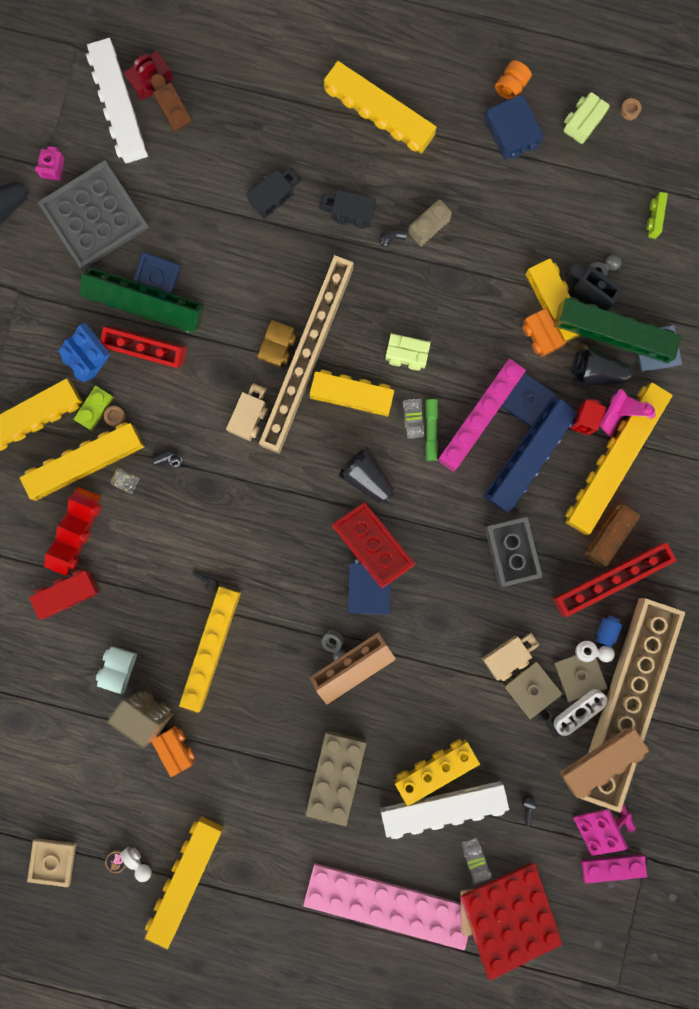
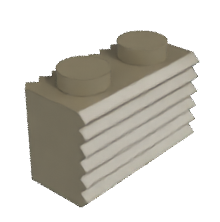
(430, 222)

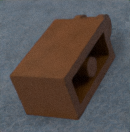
(170, 103)

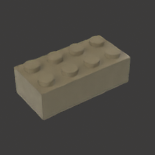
(141, 717)
(336, 778)

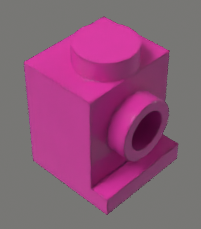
(52, 169)

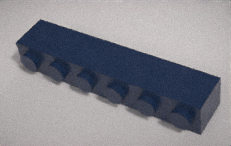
(530, 455)

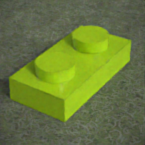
(658, 208)
(93, 408)

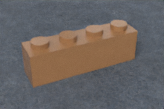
(352, 668)
(604, 762)

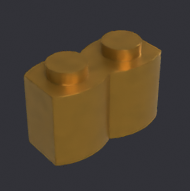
(276, 344)

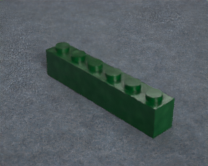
(141, 300)
(617, 330)

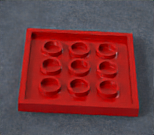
(511, 920)

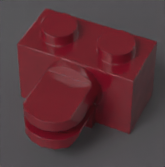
(141, 74)

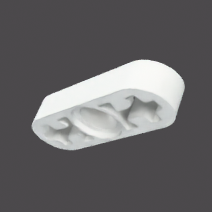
(579, 721)

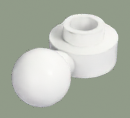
(605, 653)
(131, 858)

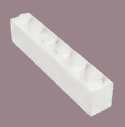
(117, 101)
(444, 809)

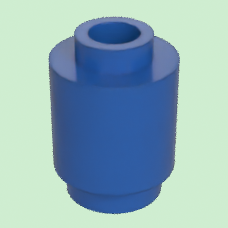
(609, 631)

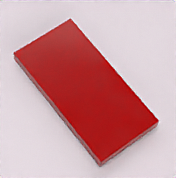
(373, 545)

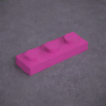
(614, 868)

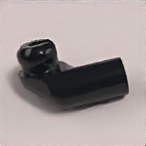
(390, 234)
(169, 457)

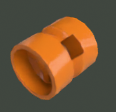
(514, 78)

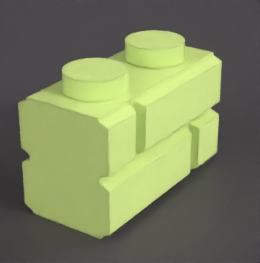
(586, 117)
(407, 351)

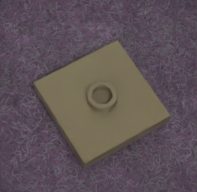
(579, 677)
(532, 690)

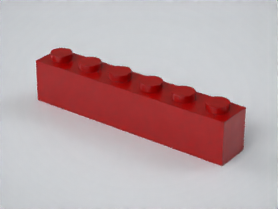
(614, 579)

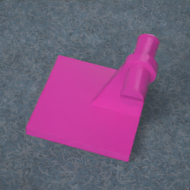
(619, 407)
(602, 831)

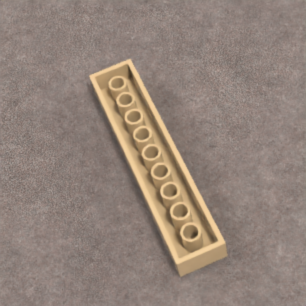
(635, 688)

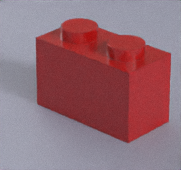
(588, 417)

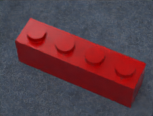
(143, 346)

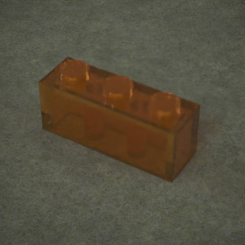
(612, 535)

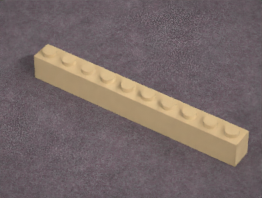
(306, 354)

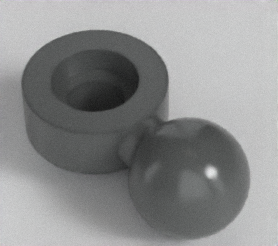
(612, 263)
(333, 646)

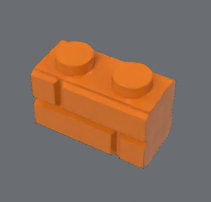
(543, 333)
(173, 751)

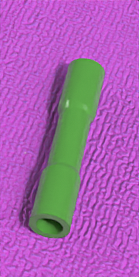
(431, 443)

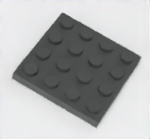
(93, 215)

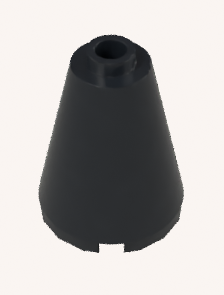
(11, 198)
(598, 368)
(367, 476)

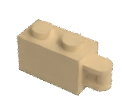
(248, 413)
(510, 656)

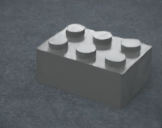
(513, 552)

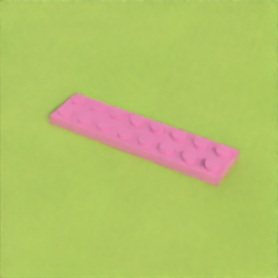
(385, 905)

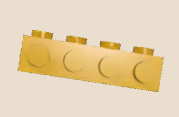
(436, 772)

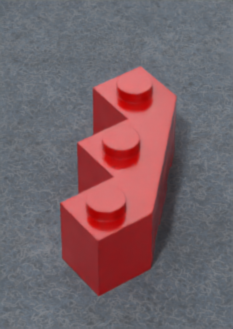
(73, 531)

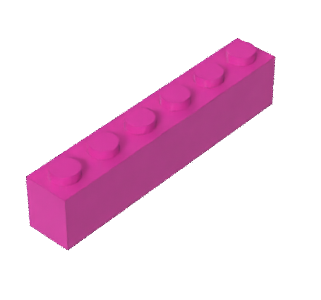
(481, 415)

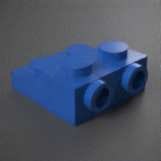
(84, 353)

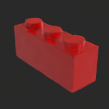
(64, 594)

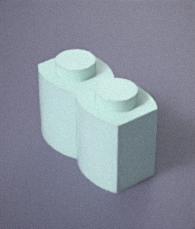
(116, 669)

